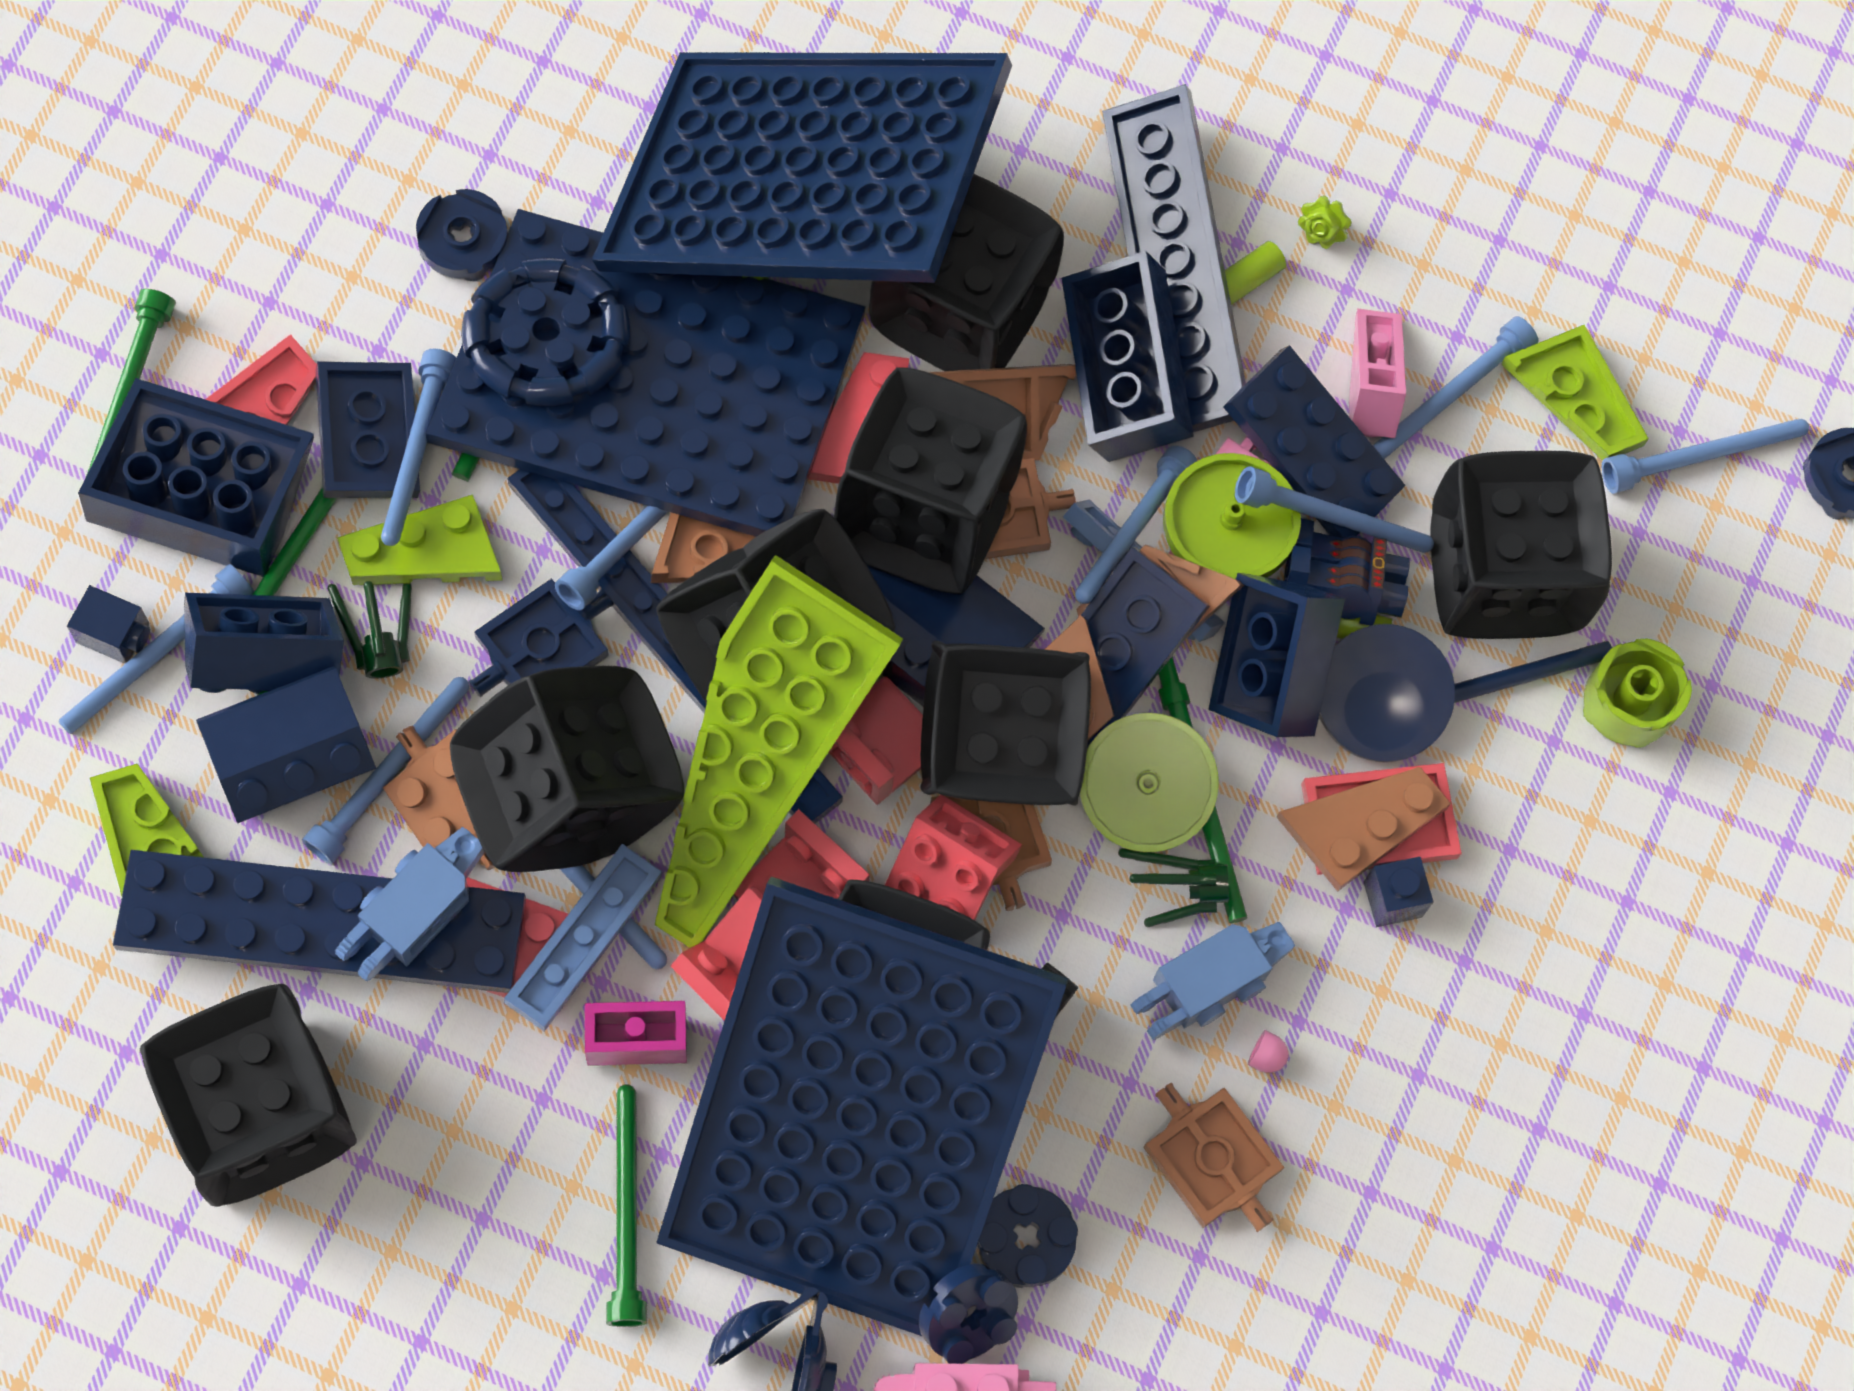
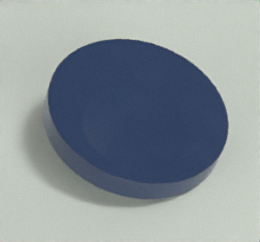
(1387, 693)

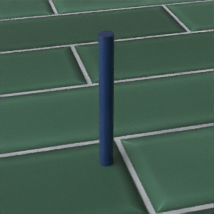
(1531, 671)

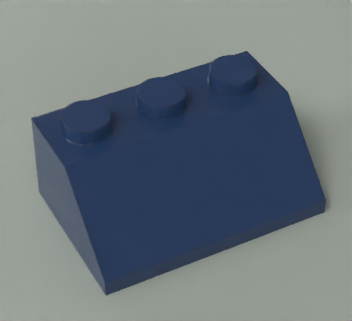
(258, 640)
(1276, 656)
(285, 744)

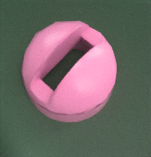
(1269, 1053)

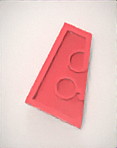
(272, 384)
(850, 413)

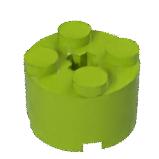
(1633, 717)

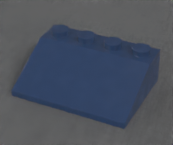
(196, 477)
(930, 615)

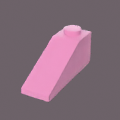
(1377, 373)

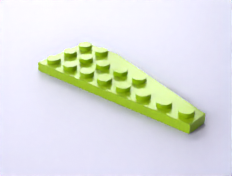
(775, 707)

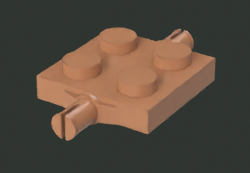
(1025, 519)
(429, 792)
(1022, 825)
(1213, 1157)

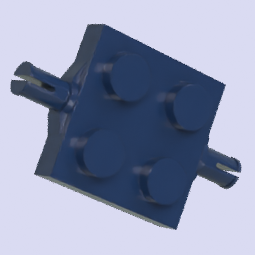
(539, 636)

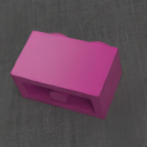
(635, 1033)

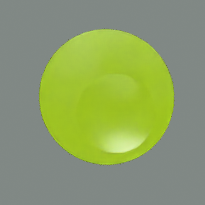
(1218, 532)
(1149, 782)

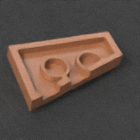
(691, 546)
(1363, 824)

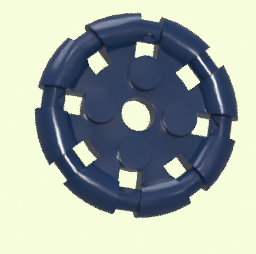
(542, 307)

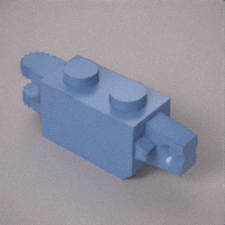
(415, 903)
(1213, 974)

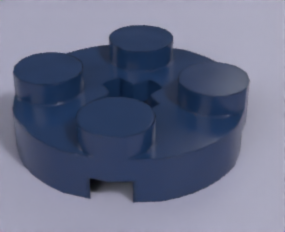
(467, 258)
(1824, 473)
(1055, 1226)
(991, 1323)

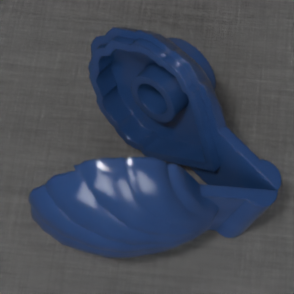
(754, 1322)

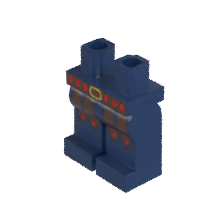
(1350, 569)

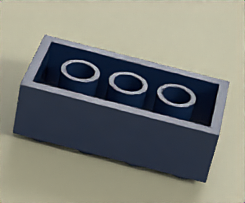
(1127, 357)

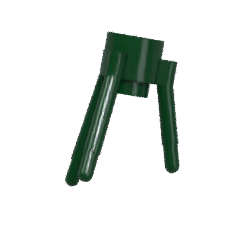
(380, 654)
(1205, 881)

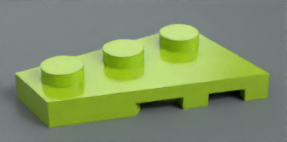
(1580, 391)
(434, 543)
(136, 818)

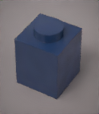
(109, 625)
(1398, 891)

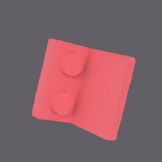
(881, 741)
(952, 857)
(805, 859)
(715, 963)

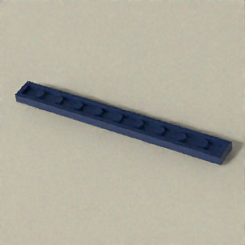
(634, 597)

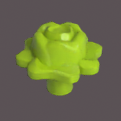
(1324, 222)

